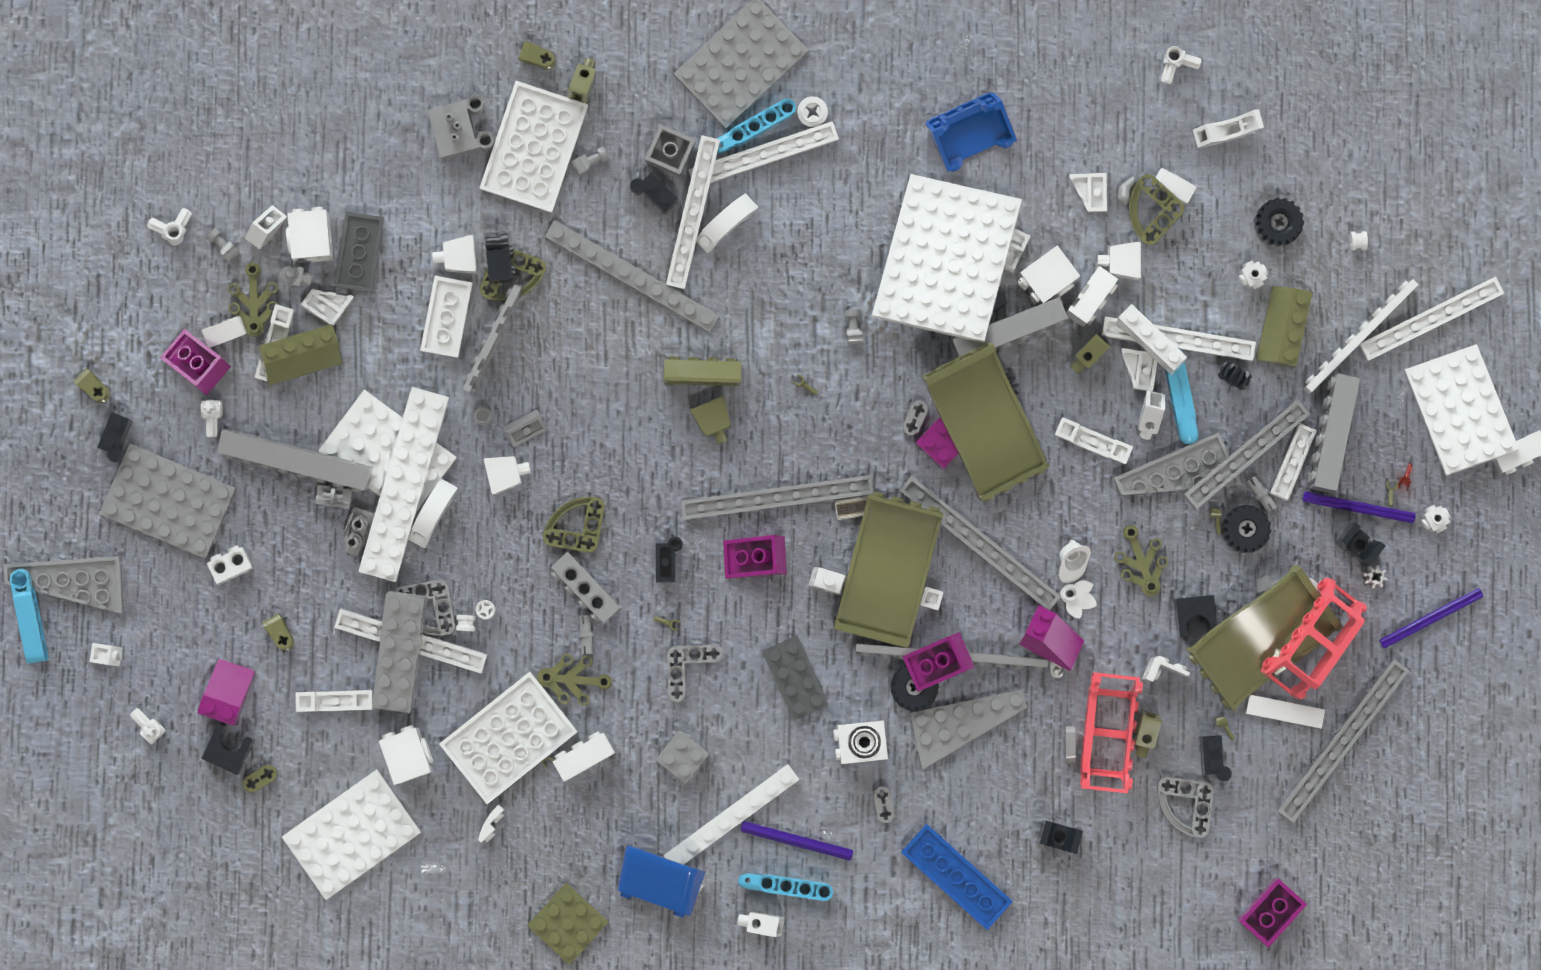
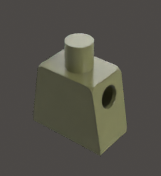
(583, 81)
(1096, 347)
(713, 419)
(1149, 725)

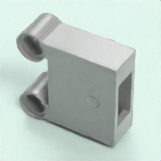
(454, 129)

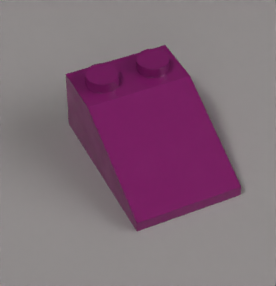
(195, 362)
(755, 557)
(1052, 638)
(938, 661)
(226, 692)

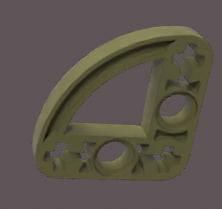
(1166, 205)
(531, 285)
(586, 534)

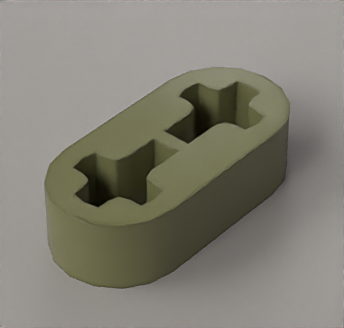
(257, 775)

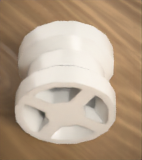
(1358, 240)
(483, 607)
(465, 623)

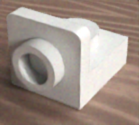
(106, 654)

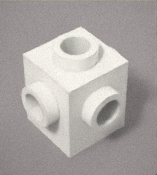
(1248, 280)
(1429, 522)

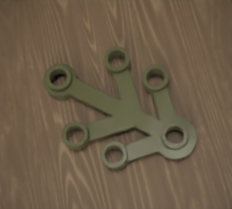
(254, 302)
(1142, 564)
(571, 679)

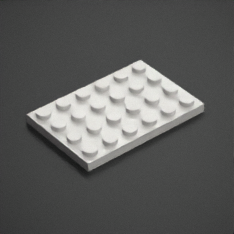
(534, 146)
(1461, 410)
(369, 437)
(508, 738)
(351, 834)

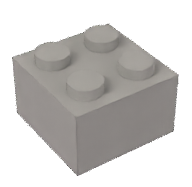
(670, 151)
(682, 756)

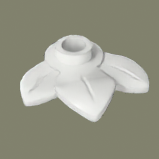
(1081, 598)

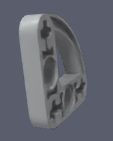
(437, 599)
(1194, 793)

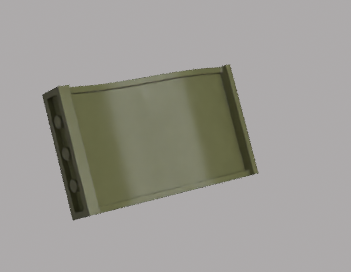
(985, 422)
(888, 569)
(1238, 646)

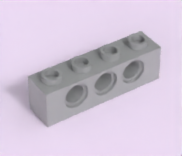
(568, 563)

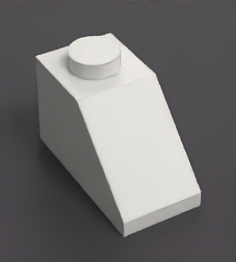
(265, 227)

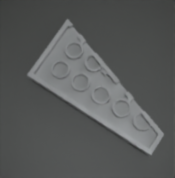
(489, 345)
(1176, 470)
(84, 581)
(951, 726)

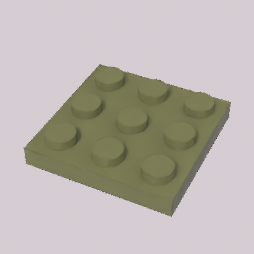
(567, 923)

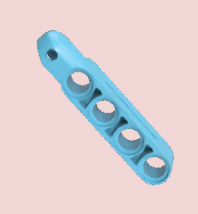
(776, 109)
(1182, 405)
(28, 617)
(755, 884)

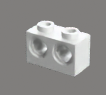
(231, 569)

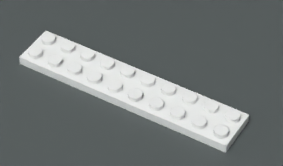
(403, 484)

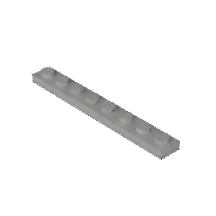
(1246, 454)

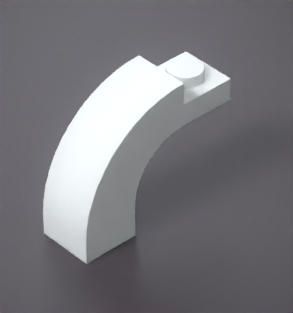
(1228, 130)
(725, 222)
(432, 512)

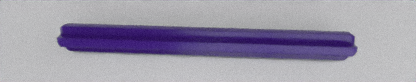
(1358, 507)
(1431, 618)
(796, 840)

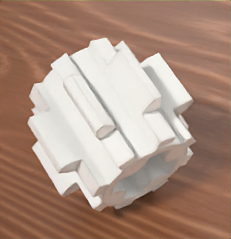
(1369, 575)

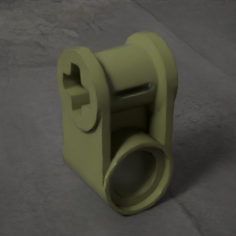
(534, 55)
(90, 384)
(277, 629)

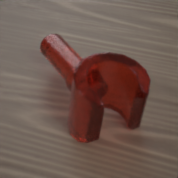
(1406, 479)

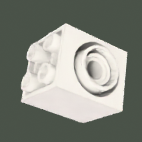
(309, 235)
(1048, 277)
(848, 742)
(406, 754)

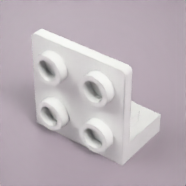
(1153, 672)

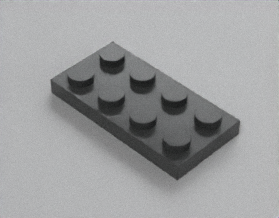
(359, 252)
(795, 678)

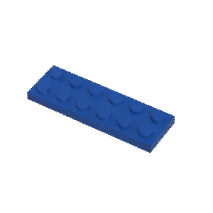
(956, 876)

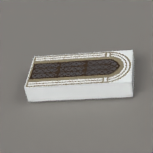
(850, 507)

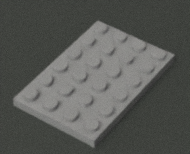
(741, 62)
(167, 501)

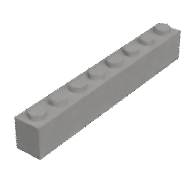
(294, 459)

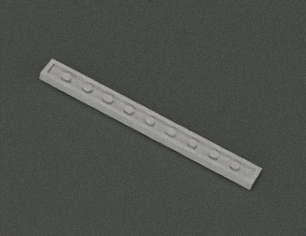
(632, 276)
(776, 497)
(982, 545)
(979, 658)
(1343, 740)

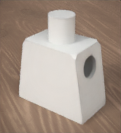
(458, 255)
(1123, 260)
(1151, 414)
(504, 473)
(827, 580)
(770, 924)

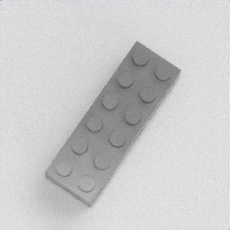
(1017, 328)
(1334, 433)
(399, 652)

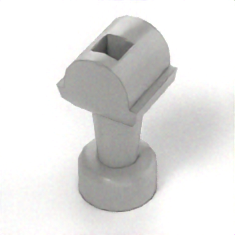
(583, 163)
(228, 250)
(854, 335)

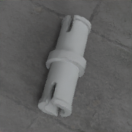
(1261, 494)
(586, 635)

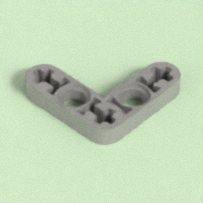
(685, 658)

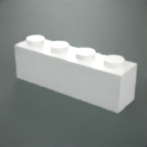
(1151, 339)
(1529, 449)

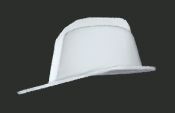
(1073, 561)

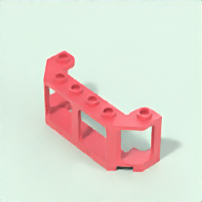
(1335, 649)
(1090, 731)

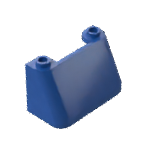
(970, 130)
(659, 881)

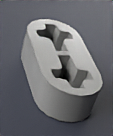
(910, 416)
(1070, 744)
(888, 802)

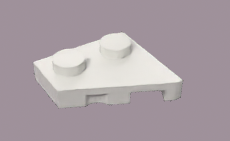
(1092, 190)
(327, 305)
(1141, 368)

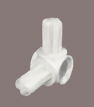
(1171, 65)
(166, 229)
(211, 411)
(150, 729)

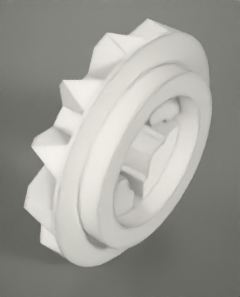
(812, 102)

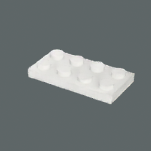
(446, 316)

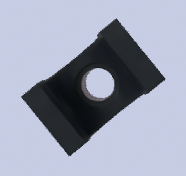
(1371, 547)
(1194, 606)
(223, 757)
(1071, 836)

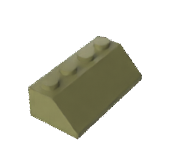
(1284, 326)
(300, 355)
(702, 372)

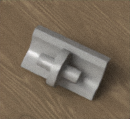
(295, 277)
(333, 497)

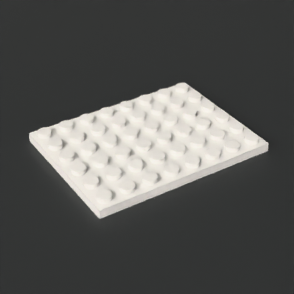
(947, 258)

